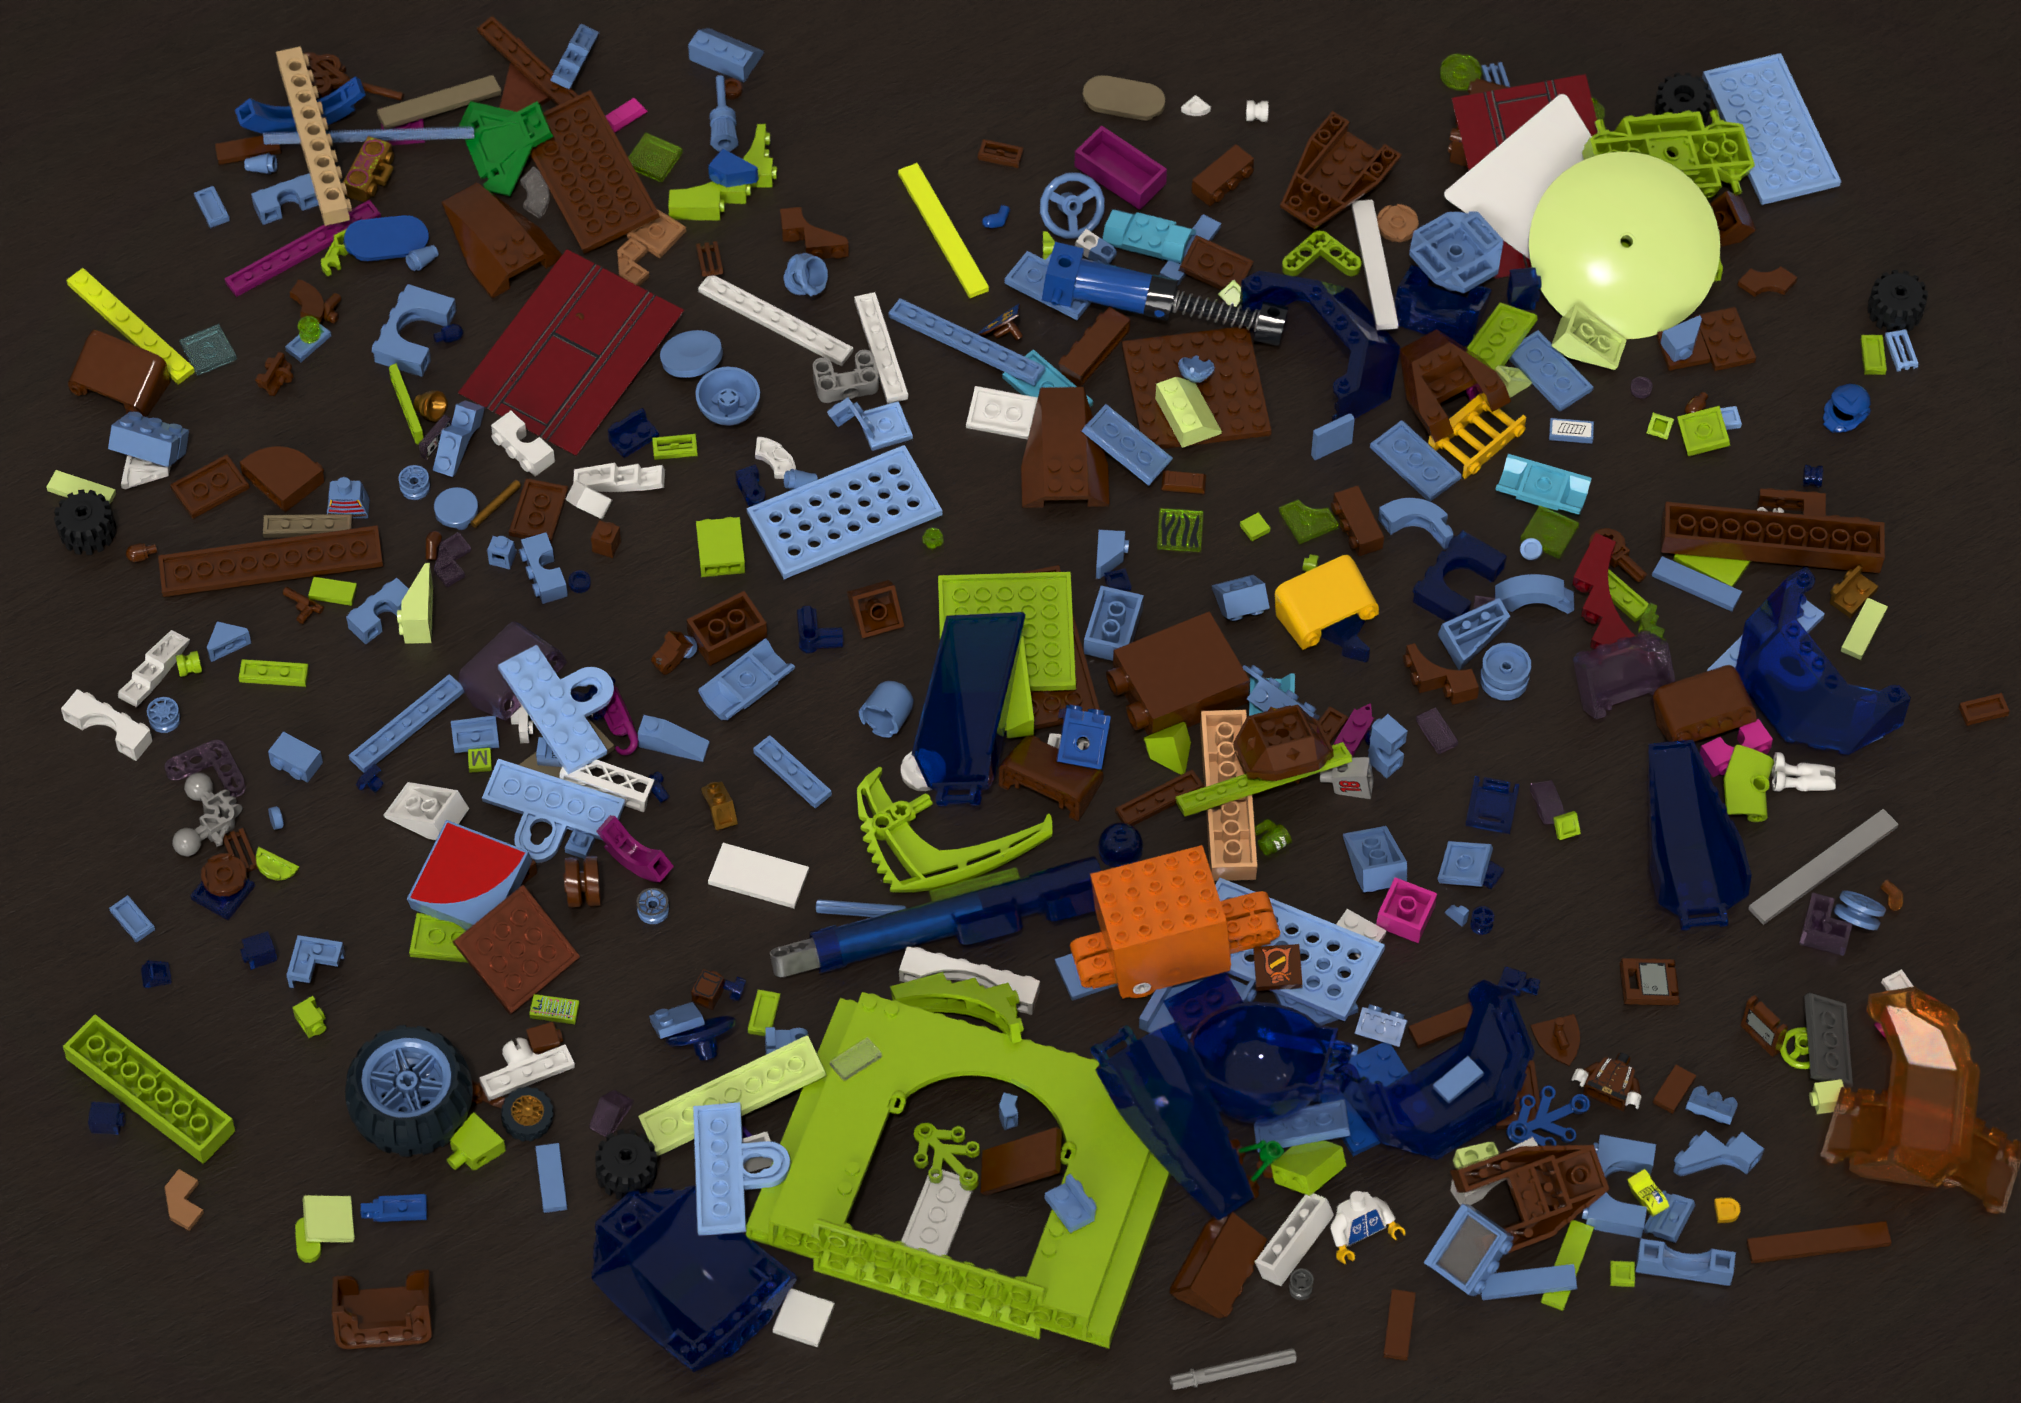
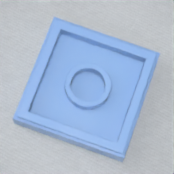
(888, 424)

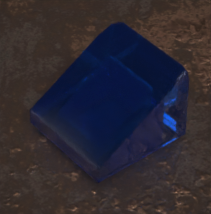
(1356, 649)
(155, 974)

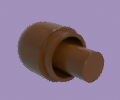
(1696, 403)
(139, 552)

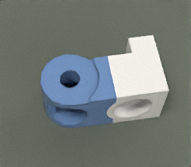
(1096, 248)

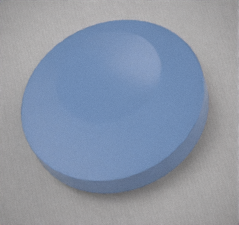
(691, 353)

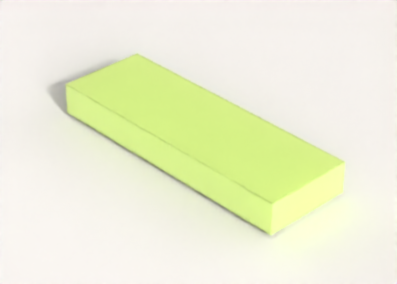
(64, 483)
(1864, 628)

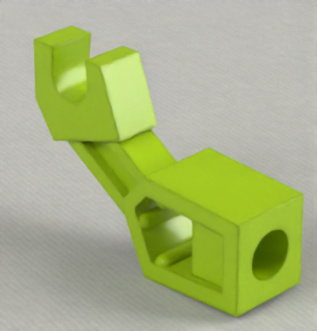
(331, 257)

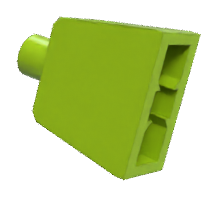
(475, 1144)

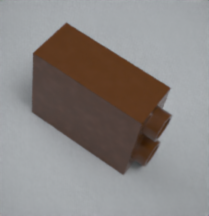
(1178, 675)

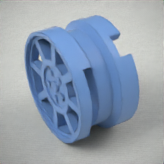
(163, 716)

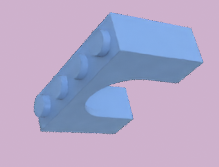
(412, 306)
(1607, 1213)

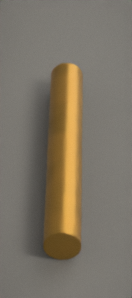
(492, 506)

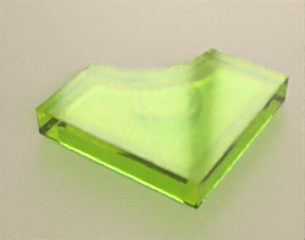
(1307, 522)

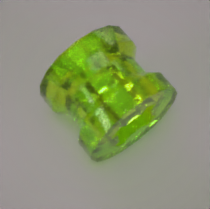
(305, 325)

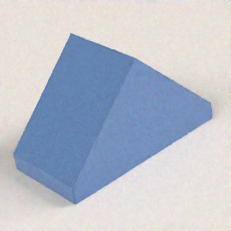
(226, 639)

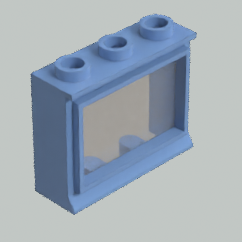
(1469, 1250)

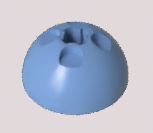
(727, 395)

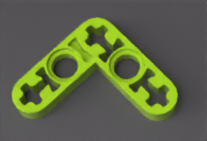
(1322, 249)

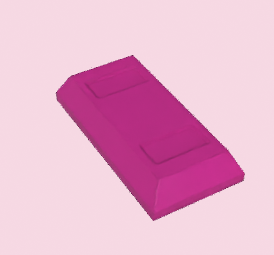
(625, 114)

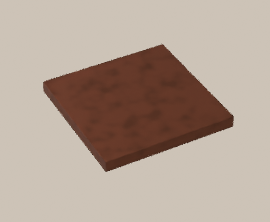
(516, 949)

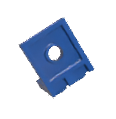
(1078, 724)

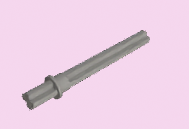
(1232, 1369)

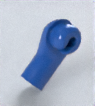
(998, 219)

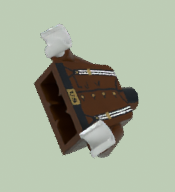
(1611, 1082)

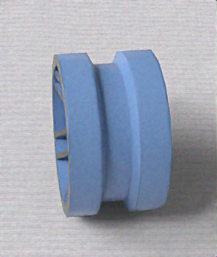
(655, 898)

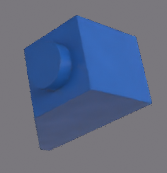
(732, 170)

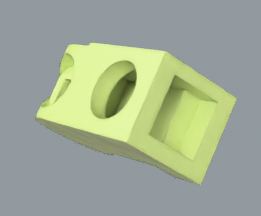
(1473, 1153)

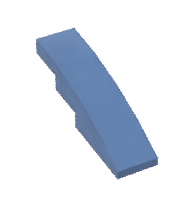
(574, 56)

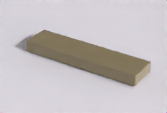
(299, 525)

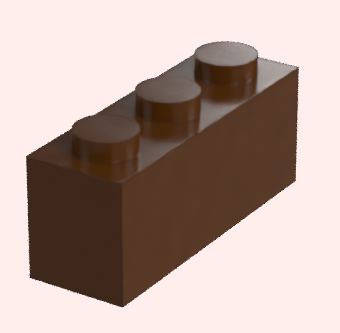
(1223, 175)
(1357, 521)

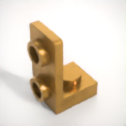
(720, 805)

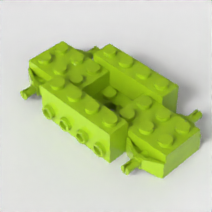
(1700, 152)

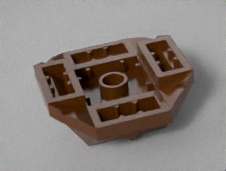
(1281, 744)

